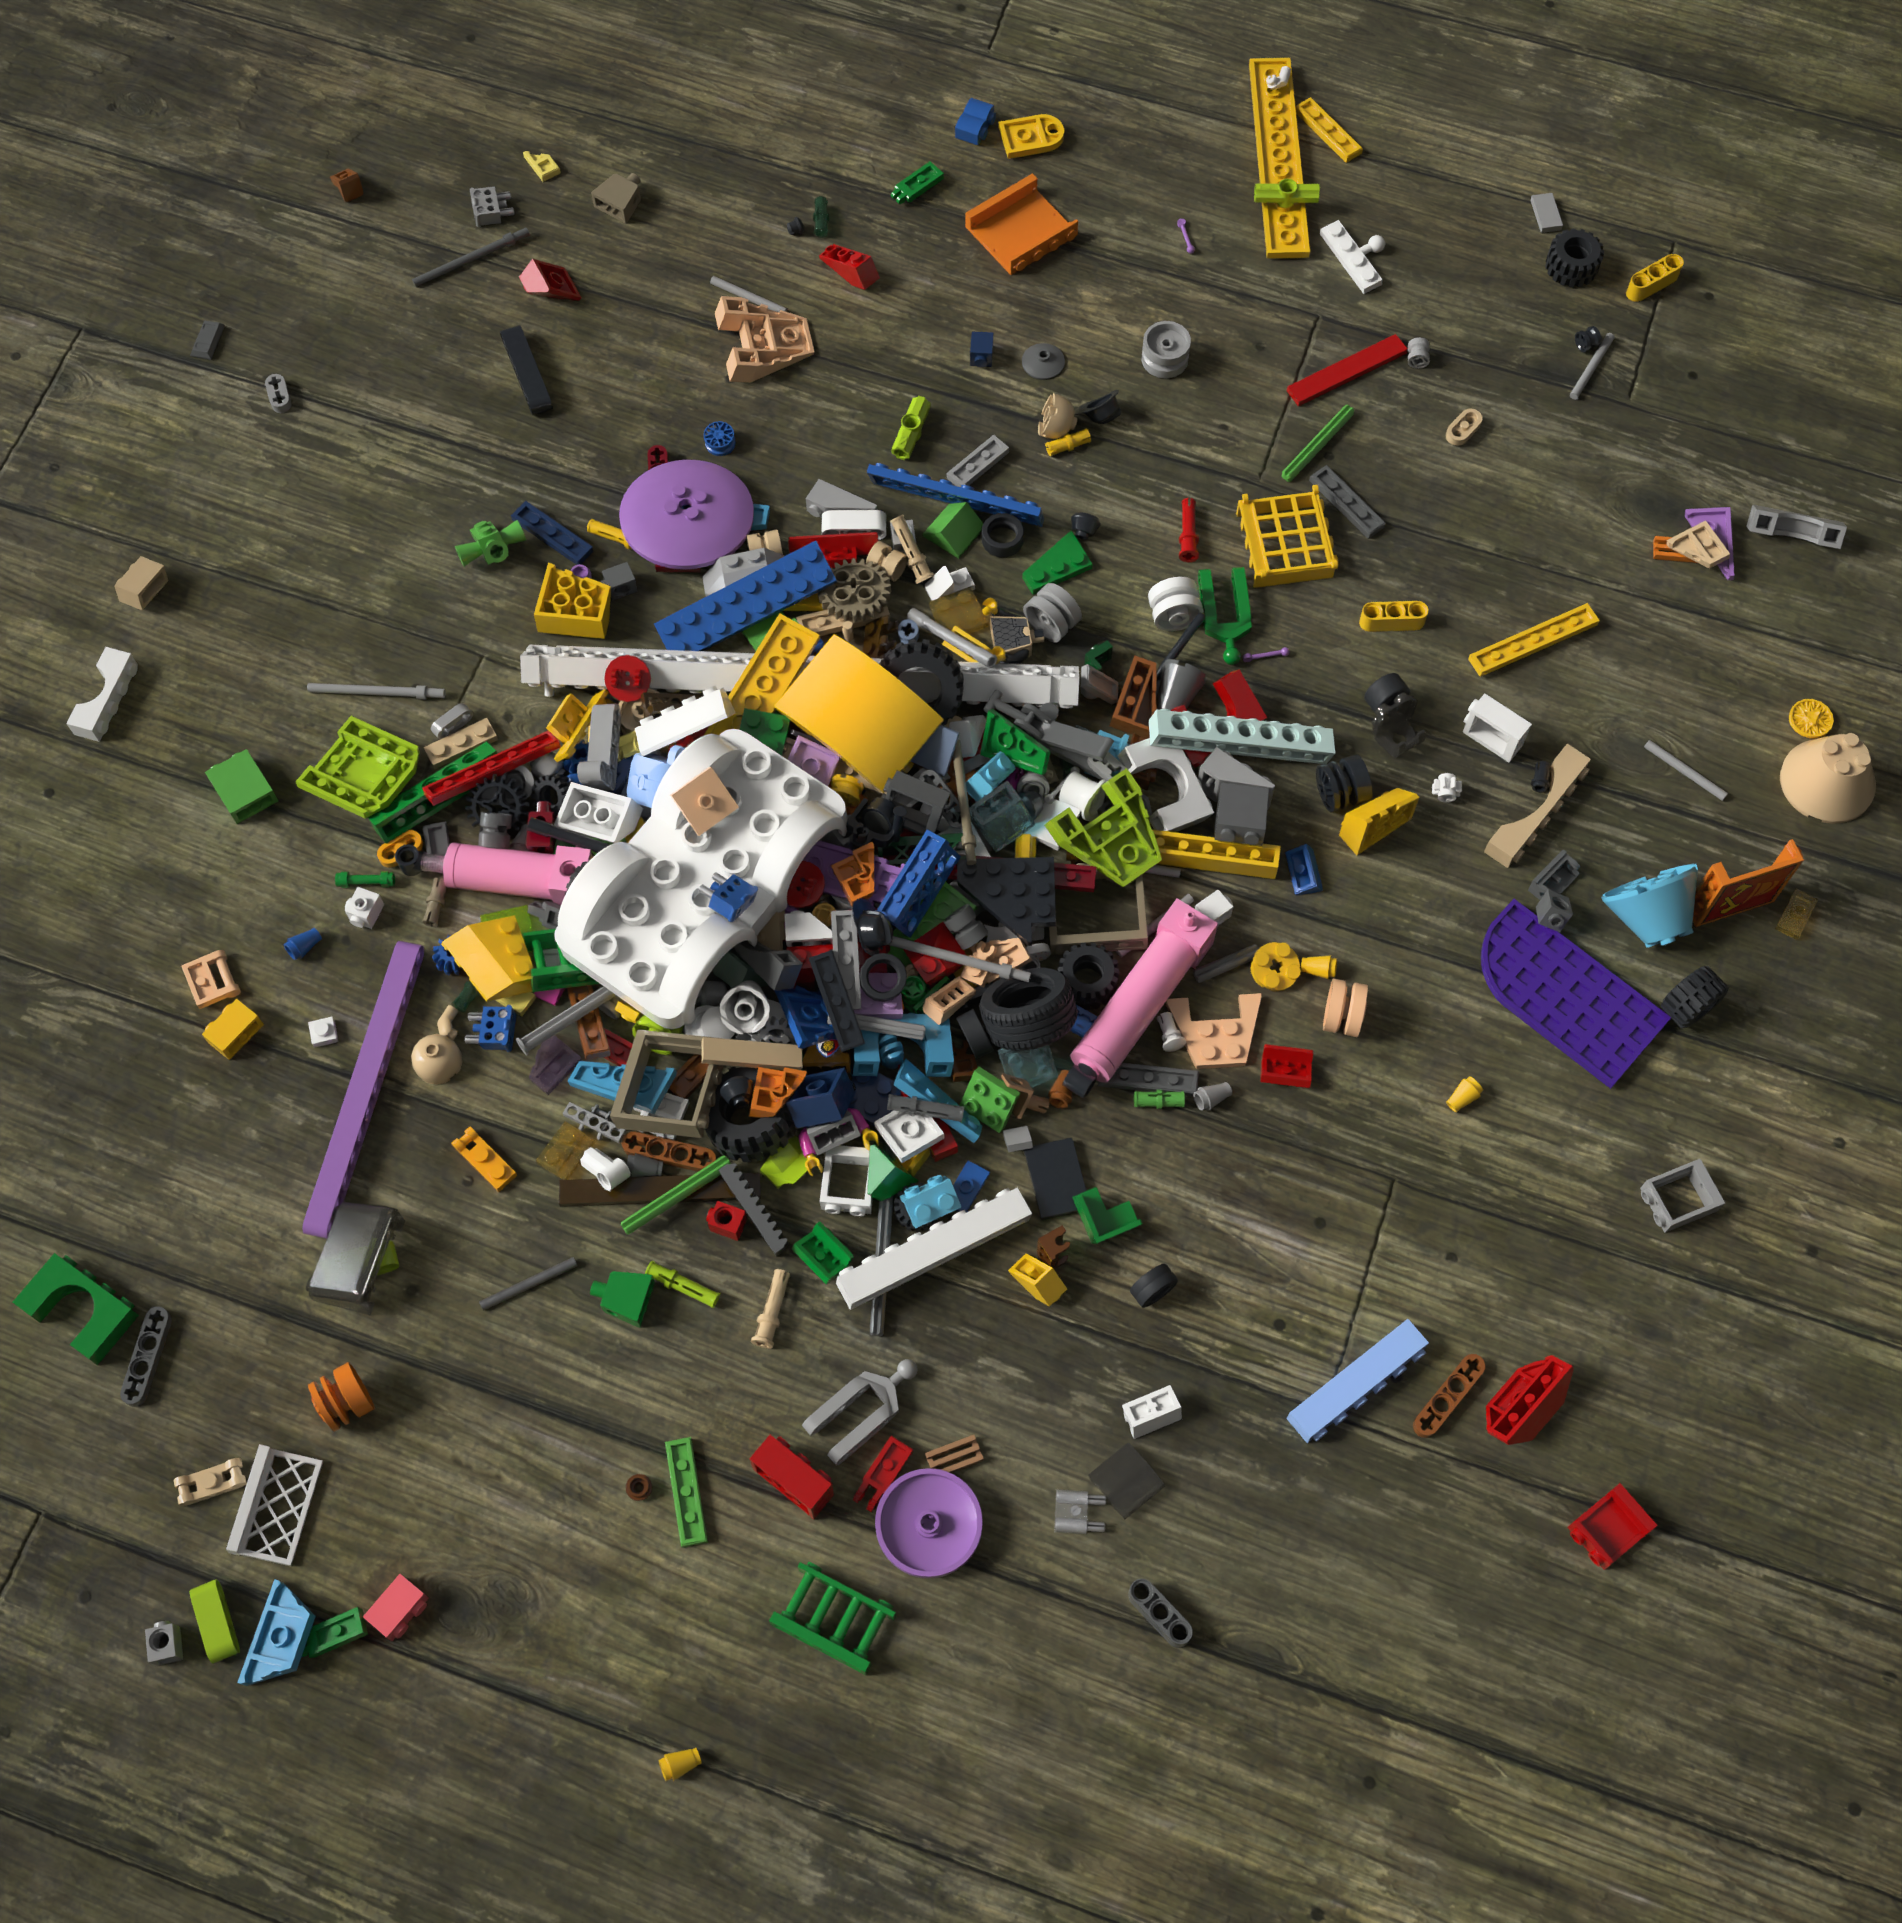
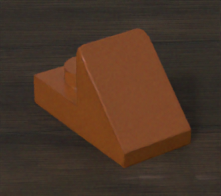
(348, 184)

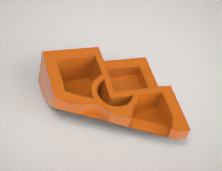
(857, 873)
(774, 1089)

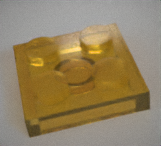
(959, 610)

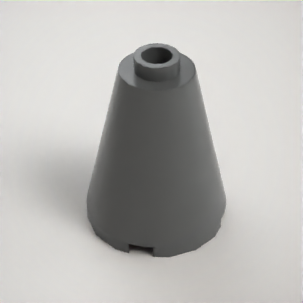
(1179, 685)

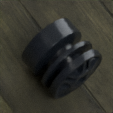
(1344, 783)

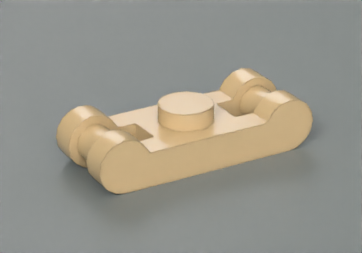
(210, 1482)

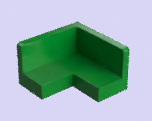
(1104, 1223)

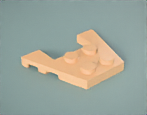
(1217, 1041)

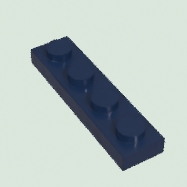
(552, 533)

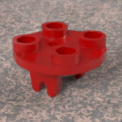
(616, 678)
(811, 888)

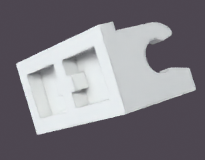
(1152, 1411)

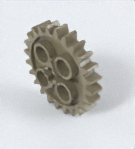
(857, 592)

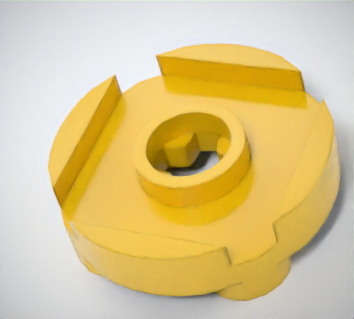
(1281, 954)

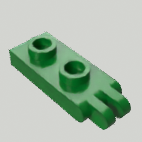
(917, 183)
(335, 1632)

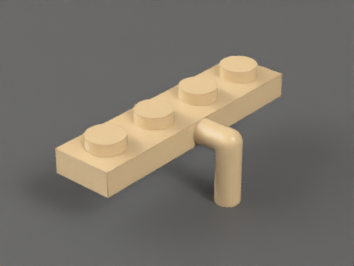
(824, 624)

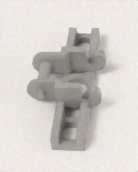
(606, 1128)

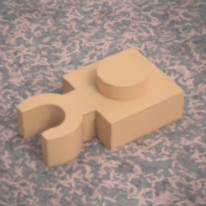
(976, 975)

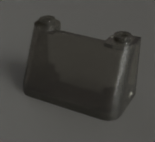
(354, 1255)

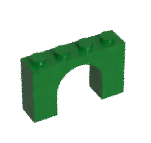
(59, 1278)

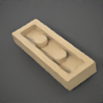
(460, 743)

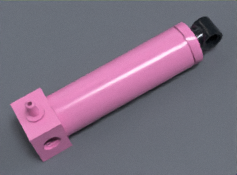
(1179, 944)

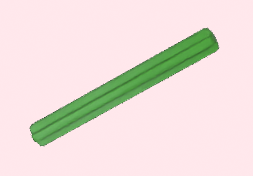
(1317, 443)
(674, 1195)

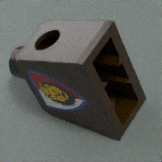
(826, 1057)

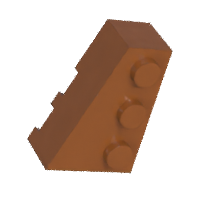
(1137, 699)

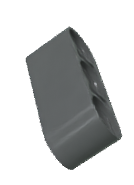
(1154, 1600)

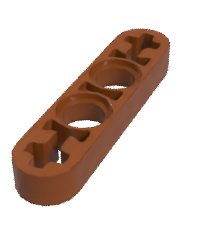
(670, 1149)
(1447, 1394)

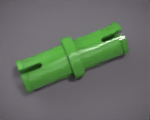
(1159, 1099)

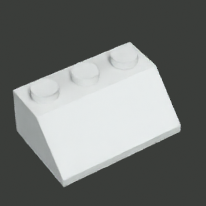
(598, 813)
(805, 930)

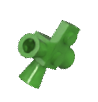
(490, 542)

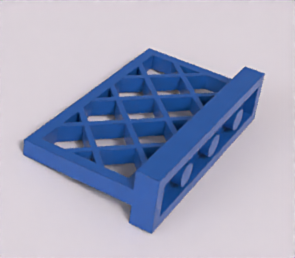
(918, 872)

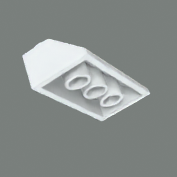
(683, 721)

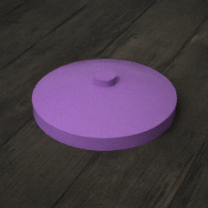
(928, 1523)

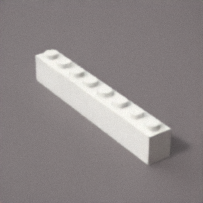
(933, 1248)

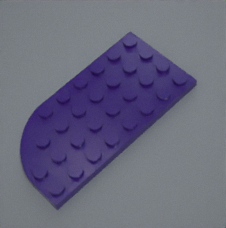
(1567, 994)

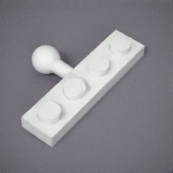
(1352, 256)

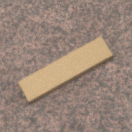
(750, 1054)

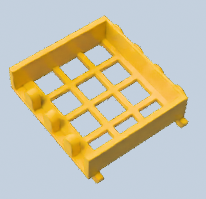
(1254, 539)

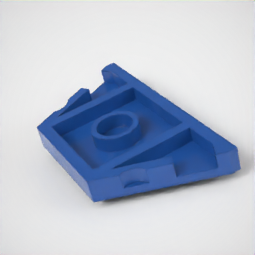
(805, 1016)

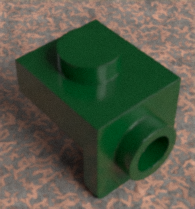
(1098, 655)

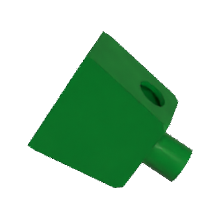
(625, 1295)

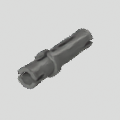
(925, 1108)

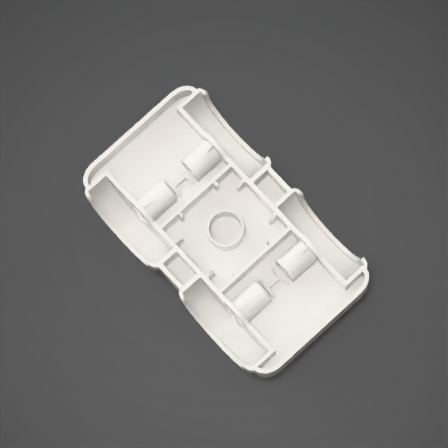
(637, 904)

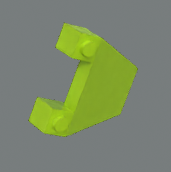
(1117, 840)

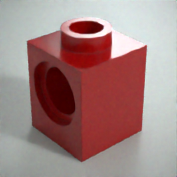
(734, 1227)

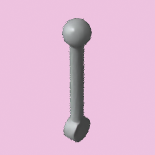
(1049, 798)

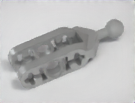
(882, 1387)

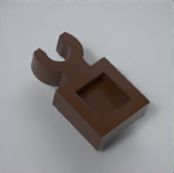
(964, 1063)

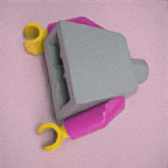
(830, 1135)

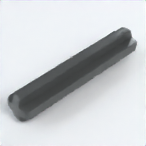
(1225, 964)

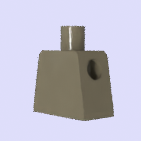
(618, 196)

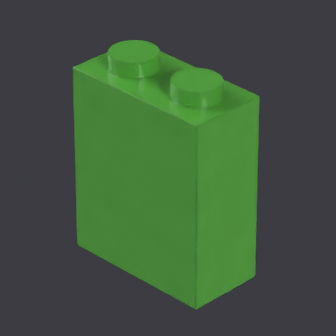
(241, 786)

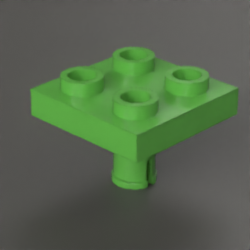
(989, 1099)

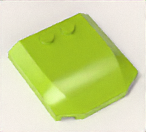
(362, 769)

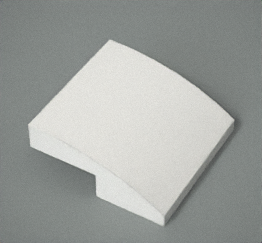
(1049, 812)

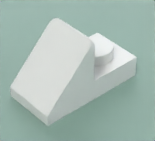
(946, 583)
(970, 734)

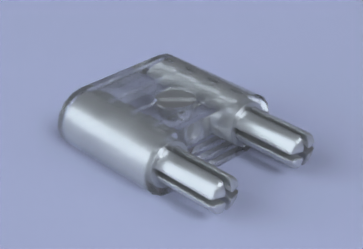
(1072, 1512)

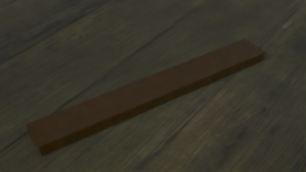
(645, 1190)

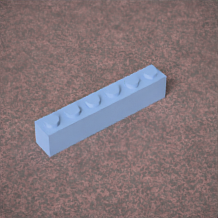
(1358, 1380)

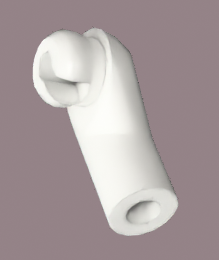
(1277, 82)

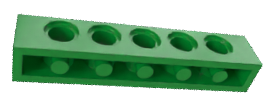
(414, 807)

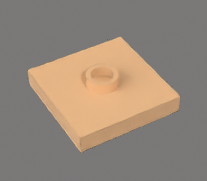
(704, 801)

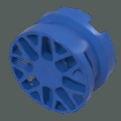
(719, 440)

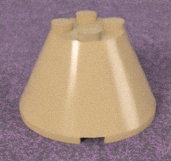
(1829, 778)

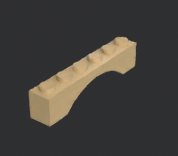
(1511, 838)

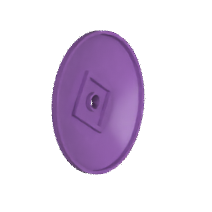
(692, 537)

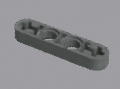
(141, 1355)

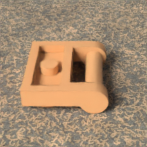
(202, 980)

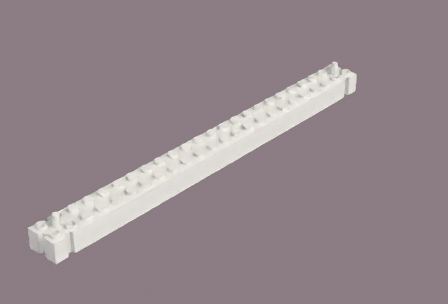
(704, 670)

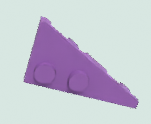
(1720, 522)

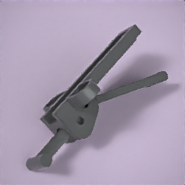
(1062, 740)

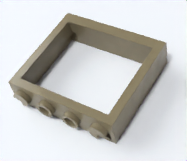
(1110, 940)
(633, 1075)

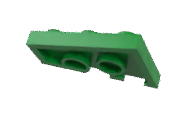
(1058, 564)
(1014, 743)

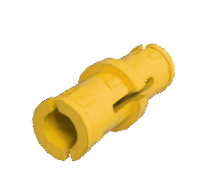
(1068, 442)

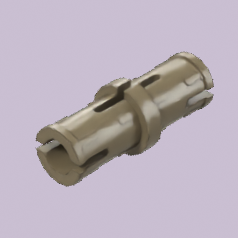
(435, 903)

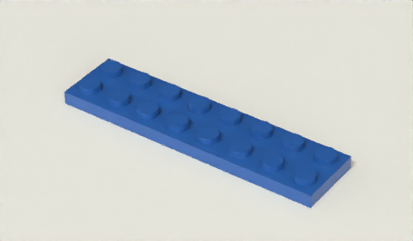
(948, 493)
(747, 601)

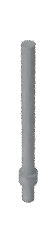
(419, 692)
(1004, 970)

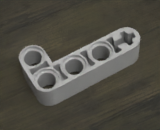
(603, 749)

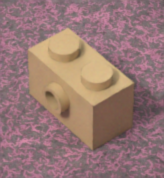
(141, 583)

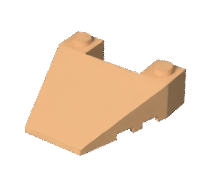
(767, 337)

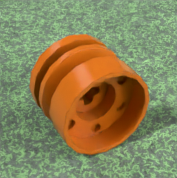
(341, 1396)

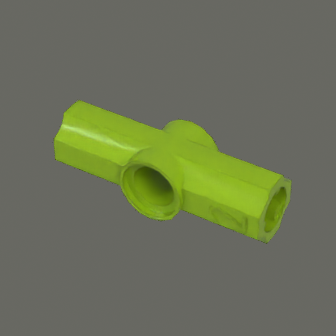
(1286, 193)
(911, 427)

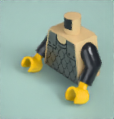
(1010, 634)

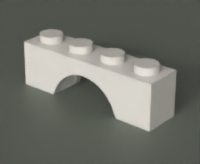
(92, 718)

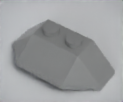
(735, 567)

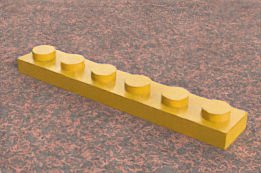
(1533, 639)

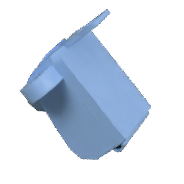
(647, 774)

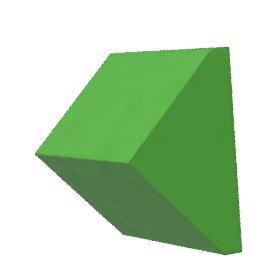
(955, 528)

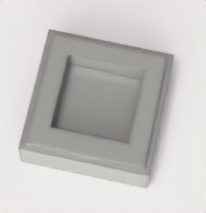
(1017, 1139)

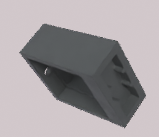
(923, 792)

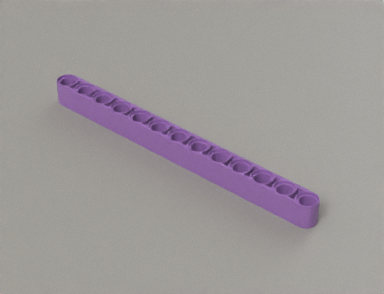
(363, 1088)

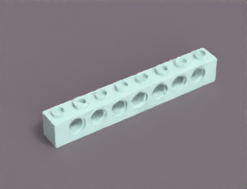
(1241, 736)

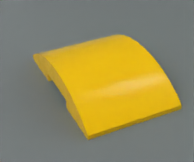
(859, 711)

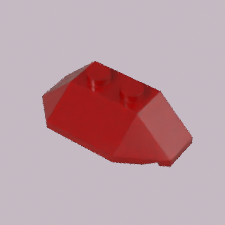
(1528, 1400)

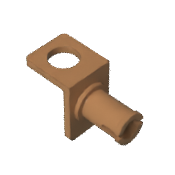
(1026, 1098)

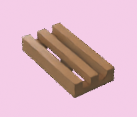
(952, 1446)

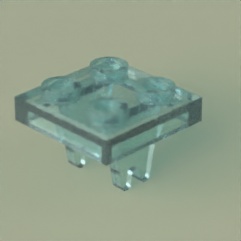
(1031, 1065)

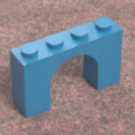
(935, 1047)

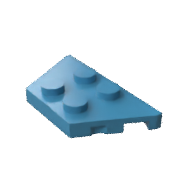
(278, 1637)

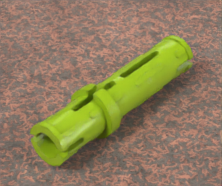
(672, 1279)

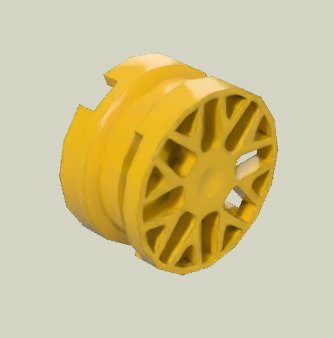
(847, 788)

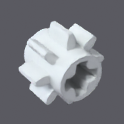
(1446, 787)

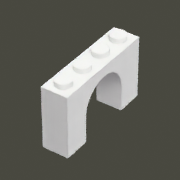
(1192, 802)

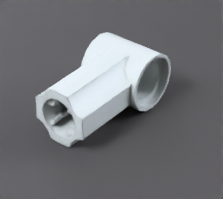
(608, 1171)

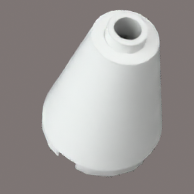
(745, 1008)

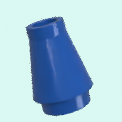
(302, 943)

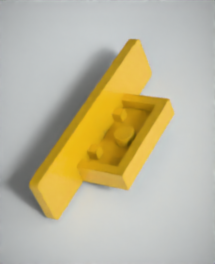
(571, 722)

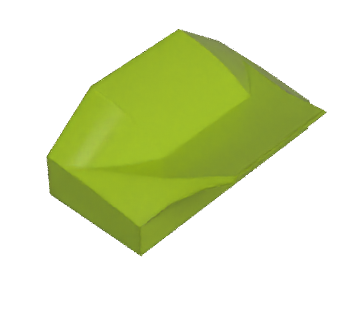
(786, 1165)

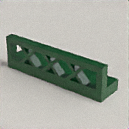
(910, 842)

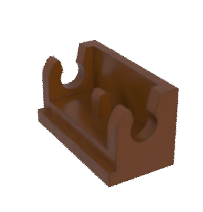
(1051, 1246)

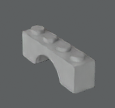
(1797, 525)

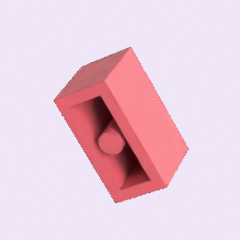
(396, 1608)

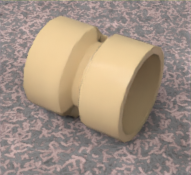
(769, 541)
(890, 561)

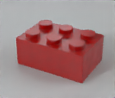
(792, 1475)

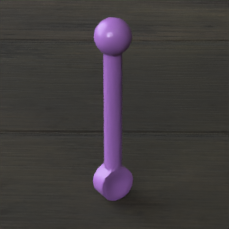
(1181, 223)
(1248, 657)

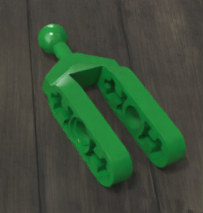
(1226, 632)

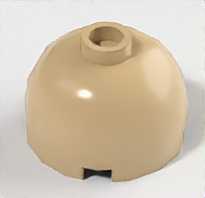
(1057, 417)
(436, 1059)

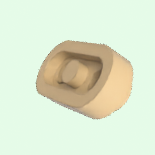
(1461, 427)

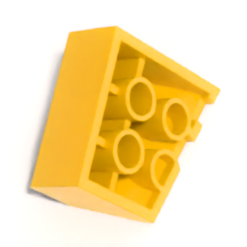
(572, 605)
(1377, 819)
(493, 957)

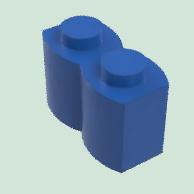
(974, 121)

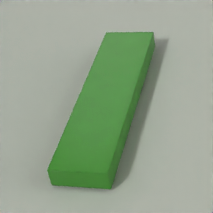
(686, 1492)

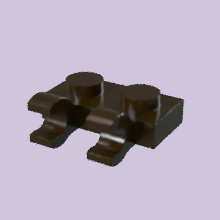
(876, 637)

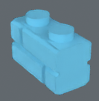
(989, 776)

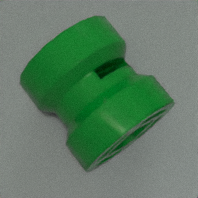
(913, 986)

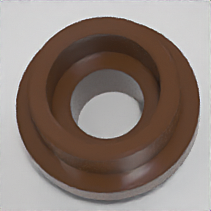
(635, 1480)

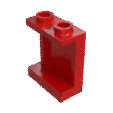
(1611, 1526)

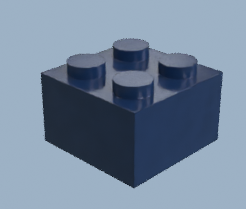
(821, 1098)

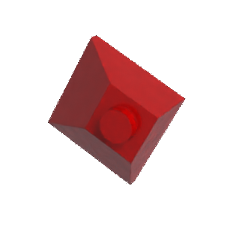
(548, 281)
(933, 968)

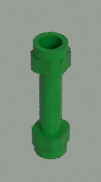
(344, 879)

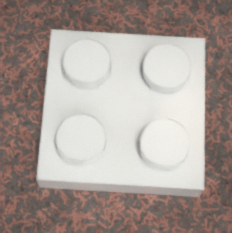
(908, 1134)

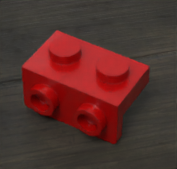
(1286, 1066)

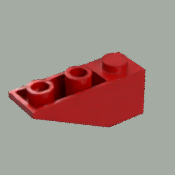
(851, 265)

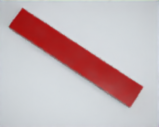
(1346, 370)
(496, 764)

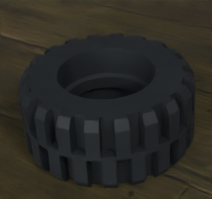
(936, 660)
(747, 1140)

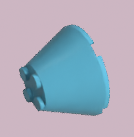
(1657, 906)

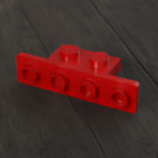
(837, 546)

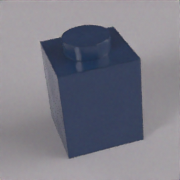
(981, 349)

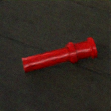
(1188, 538)

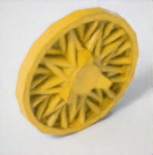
(1811, 718)

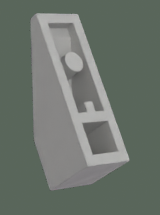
(829, 497)

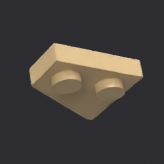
(1700, 545)

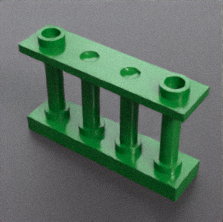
(552, 977)
(810, 1632)

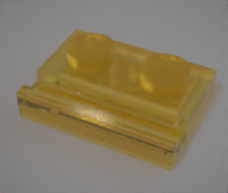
(564, 1151)

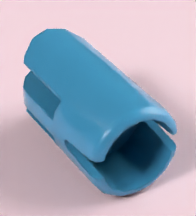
(890, 1052)

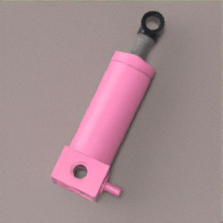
(499, 869)

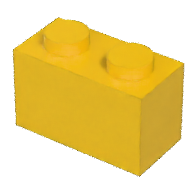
(232, 1029)

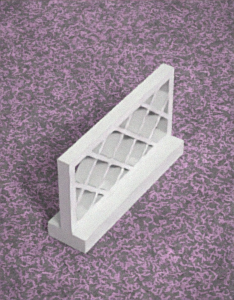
(251, 1505)

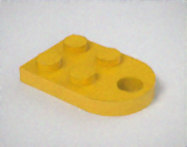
(1031, 135)

